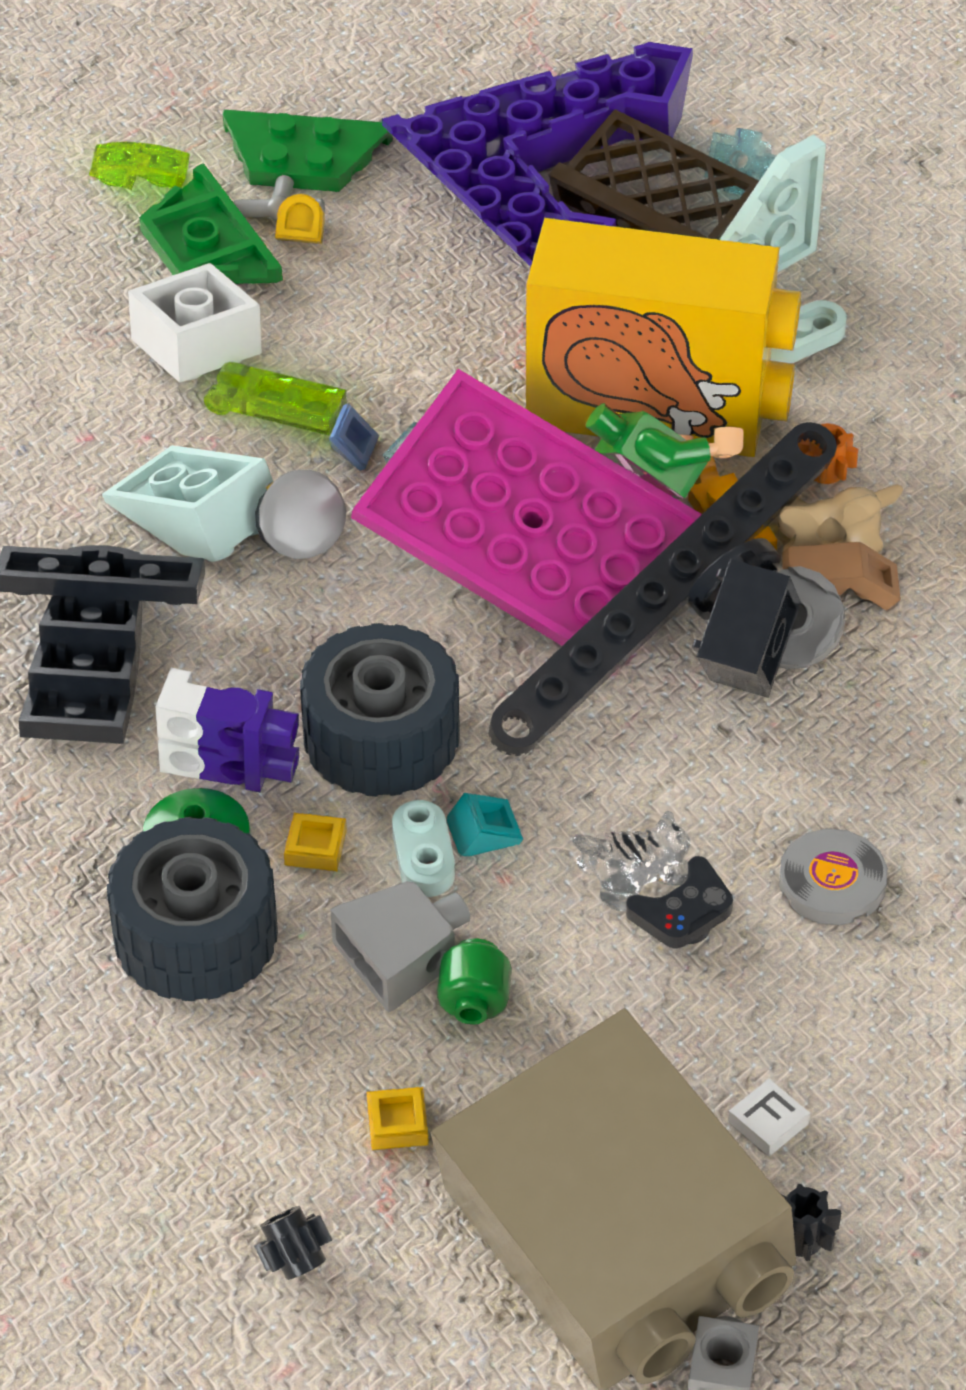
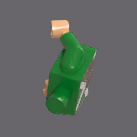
(658, 452)

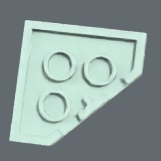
(785, 204)

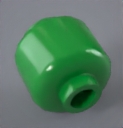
(474, 979)

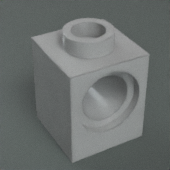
(723, 1339)

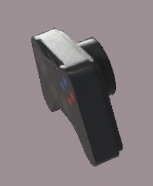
(687, 911)

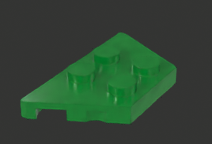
(309, 149)
(205, 227)

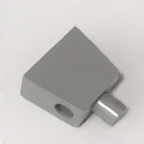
(397, 938)

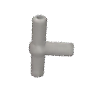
(269, 207)

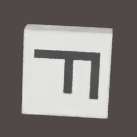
(768, 1117)

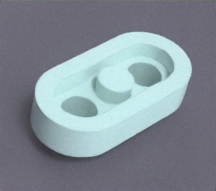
(819, 327)
(423, 837)

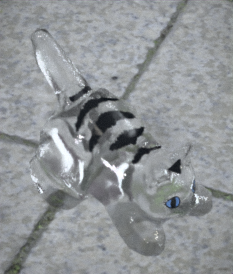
(634, 858)

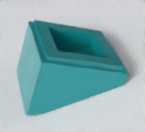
(482, 824)

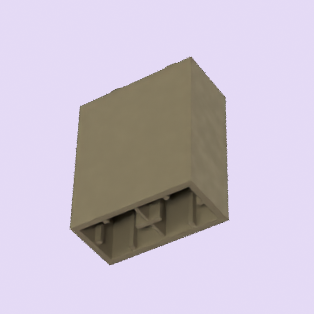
(618, 1202)

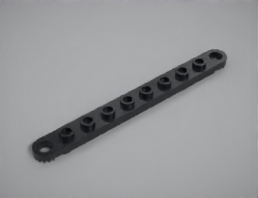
(659, 590)

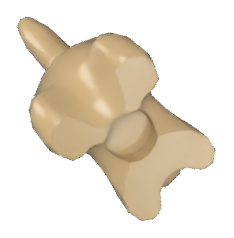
(845, 518)

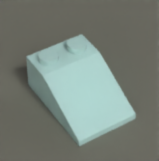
(194, 499)

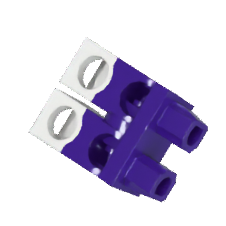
(224, 734)

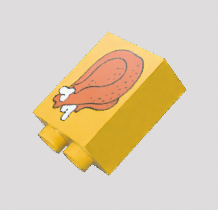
(657, 330)

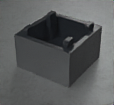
(748, 627)

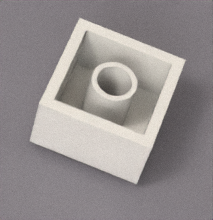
(195, 322)

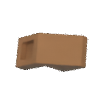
(852, 567)

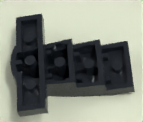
(90, 632)

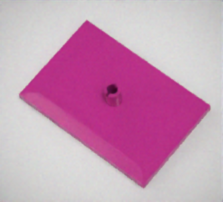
(519, 509)

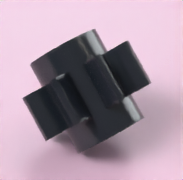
(812, 1221)
(293, 1242)

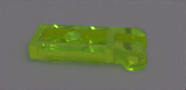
(275, 398)

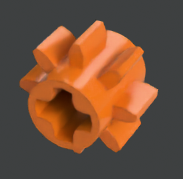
(845, 456)

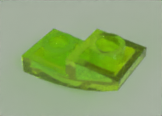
(122, 162)

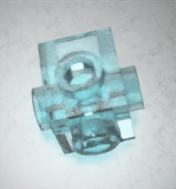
(732, 149)

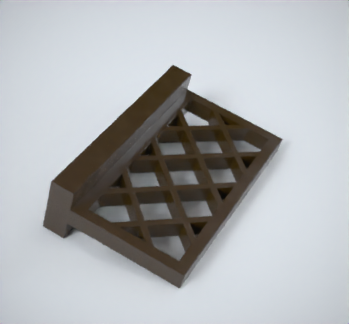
(594, 197)

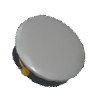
(300, 514)

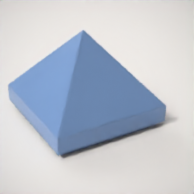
(353, 437)

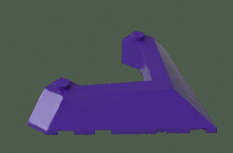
(500, 139)

